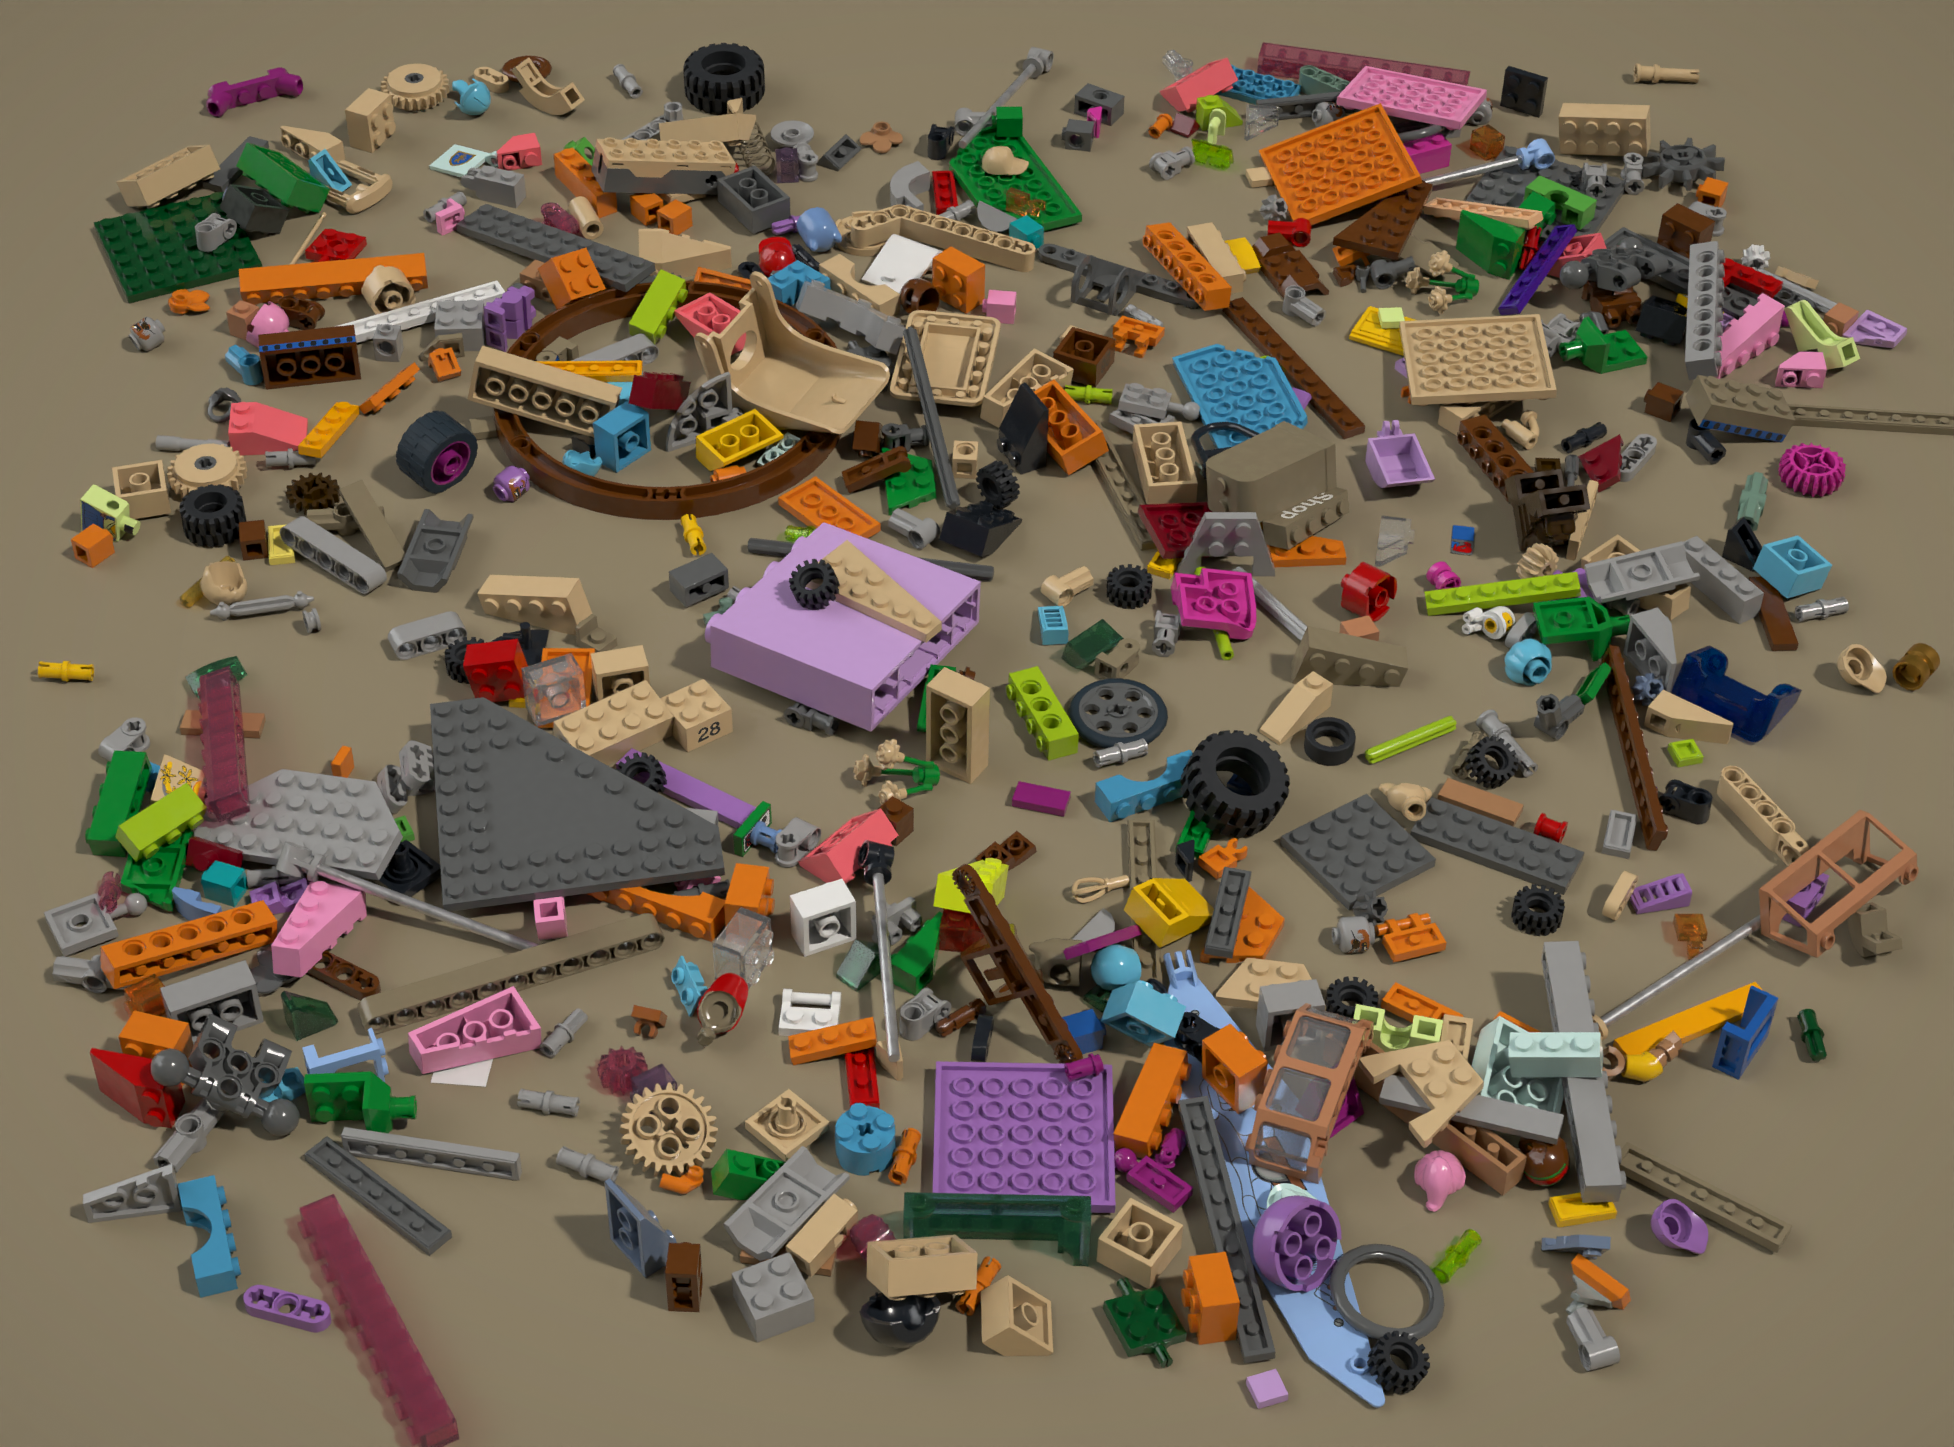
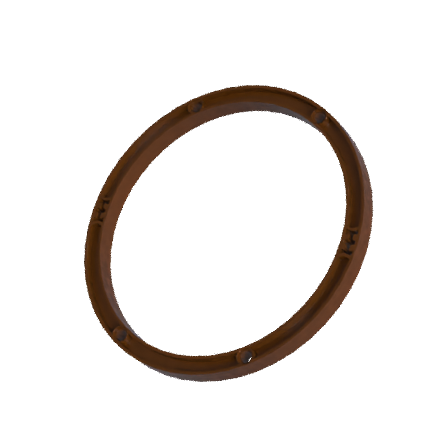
(647, 501)

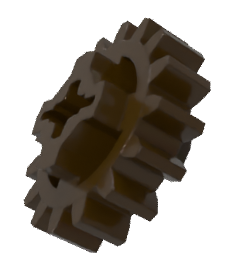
(312, 493)

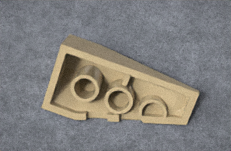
(681, 253)

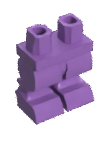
(509, 316)

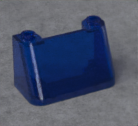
(1752, 712)

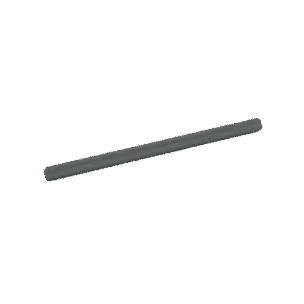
(931, 419)
(782, 548)

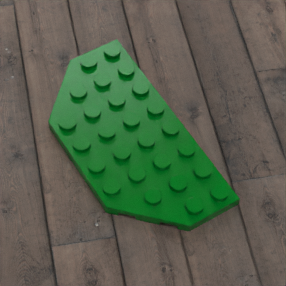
(1034, 180)

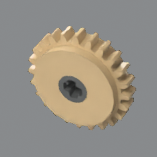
(416, 87)
(206, 466)

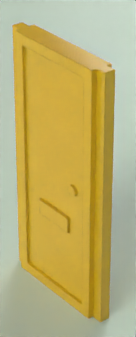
(1370, 332)

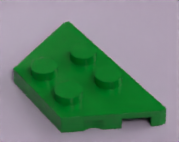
(911, 486)
(158, 874)

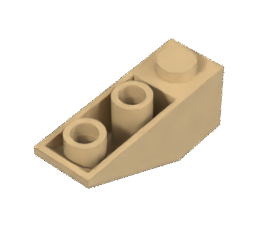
(309, 142)
(1685, 720)

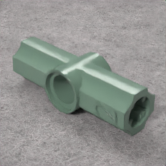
(1753, 499)

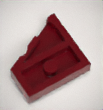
(1604, 463)

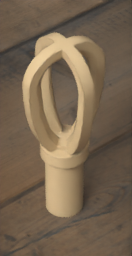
(1105, 885)

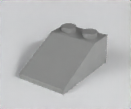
(1652, 646)

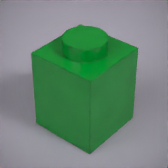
(1008, 121)

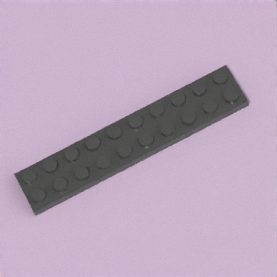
(545, 242)

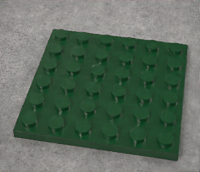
(159, 253)

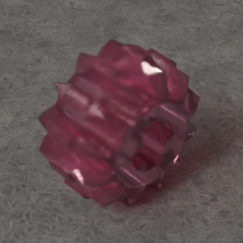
(619, 1067)
(869, 1230)

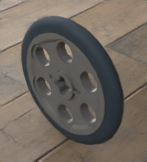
(1117, 712)

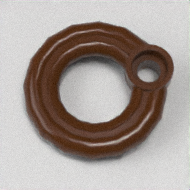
(543, 65)

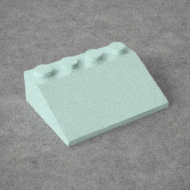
(1493, 1067)

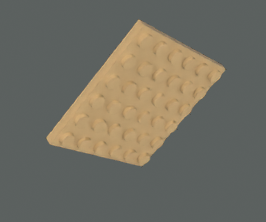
(1477, 360)

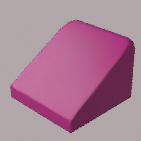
(1095, 115)

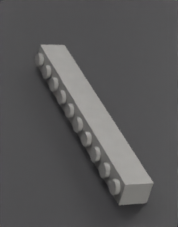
(1585, 1097)

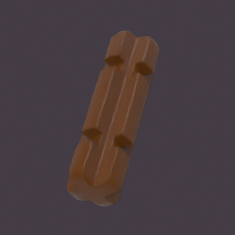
(960, 1017)

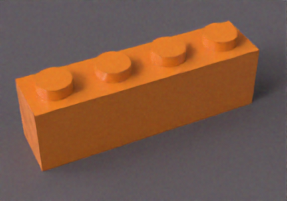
(579, 179)
(1152, 1100)

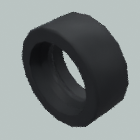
(1329, 727)

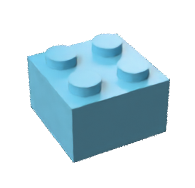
(1792, 566)
(1143, 1013)

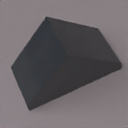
(1742, 545)

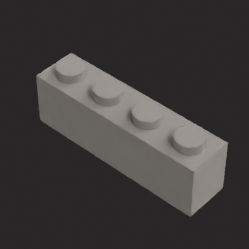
(1723, 582)

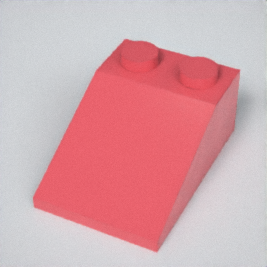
(1576, 250)
(708, 315)
(264, 428)

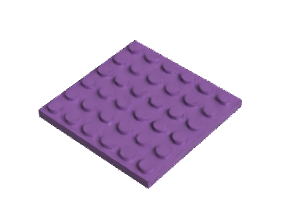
(1024, 1131)

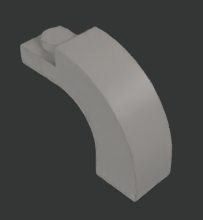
(907, 183)

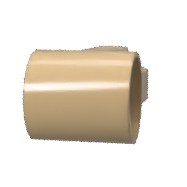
(1063, 589)

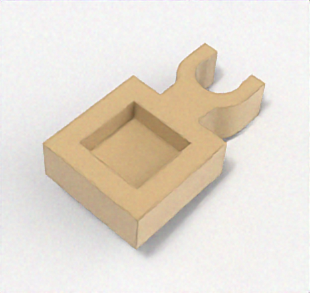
(1798, 278)

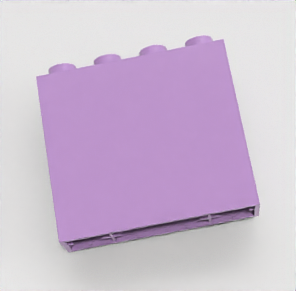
(835, 653)

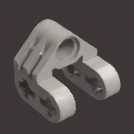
(410, 779)

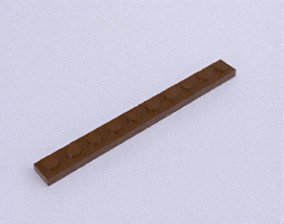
(1294, 368)
(1634, 750)

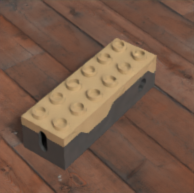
(661, 166)

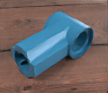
(246, 364)

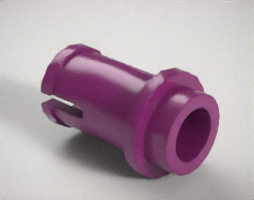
(1084, 1067)

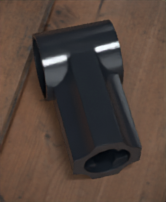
(1705, 442)

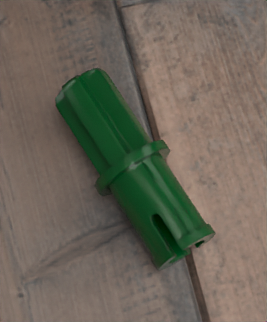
(1812, 1034)

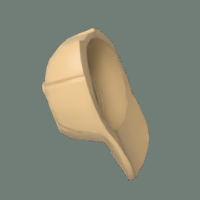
(1001, 161)
(1860, 667)

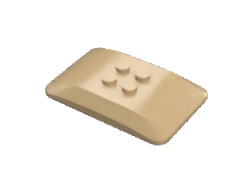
(956, 355)

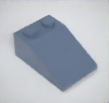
(636, 1230)

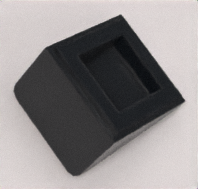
(584, 443)
(1185, 859)

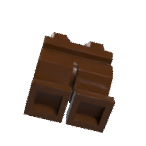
(1613, 305)

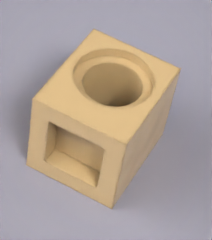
(965, 459)

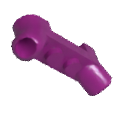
(276, 83)

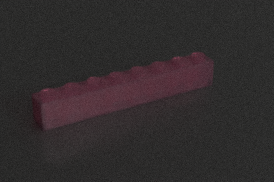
(223, 745)

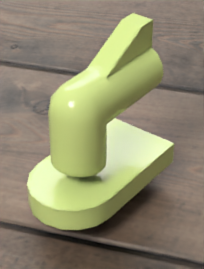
(1217, 125)

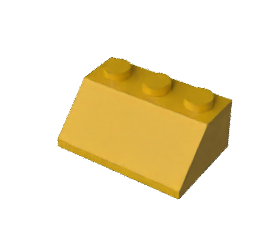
(735, 440)

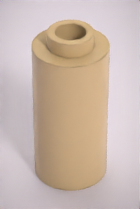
(586, 217)

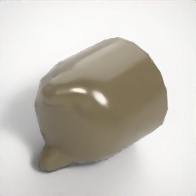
(1053, 964)

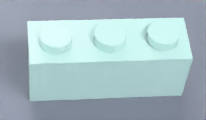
(1555, 1054)

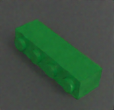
(118, 801)

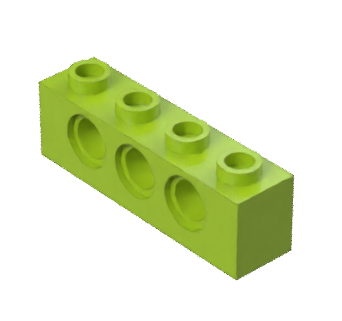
(1042, 713)

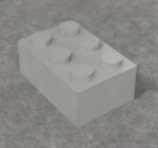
(222, 992)

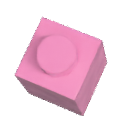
(1000, 306)

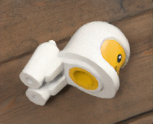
(1493, 623)

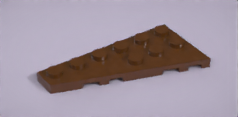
(1387, 225)

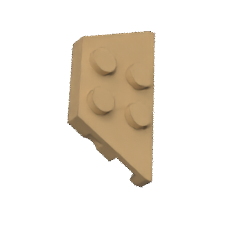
(1244, 984)

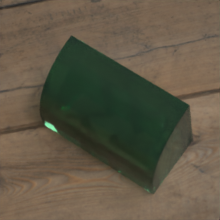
(1086, 646)

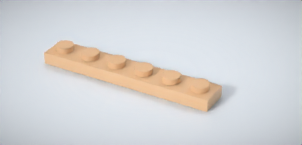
(1515, 216)

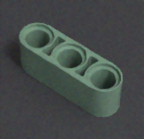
(1319, 81)

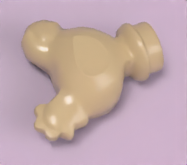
(1407, 798)

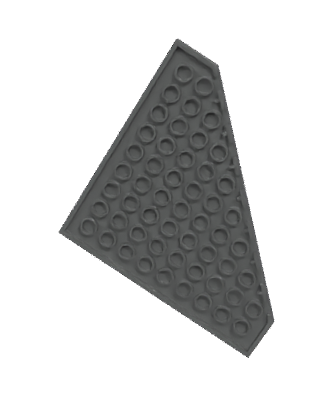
(546, 820)

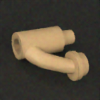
(1521, 434)

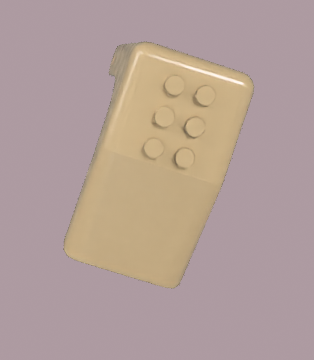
(787, 374)

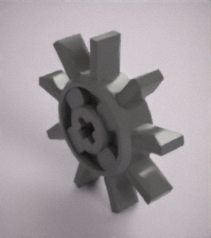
(1682, 163)

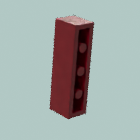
(659, 390)

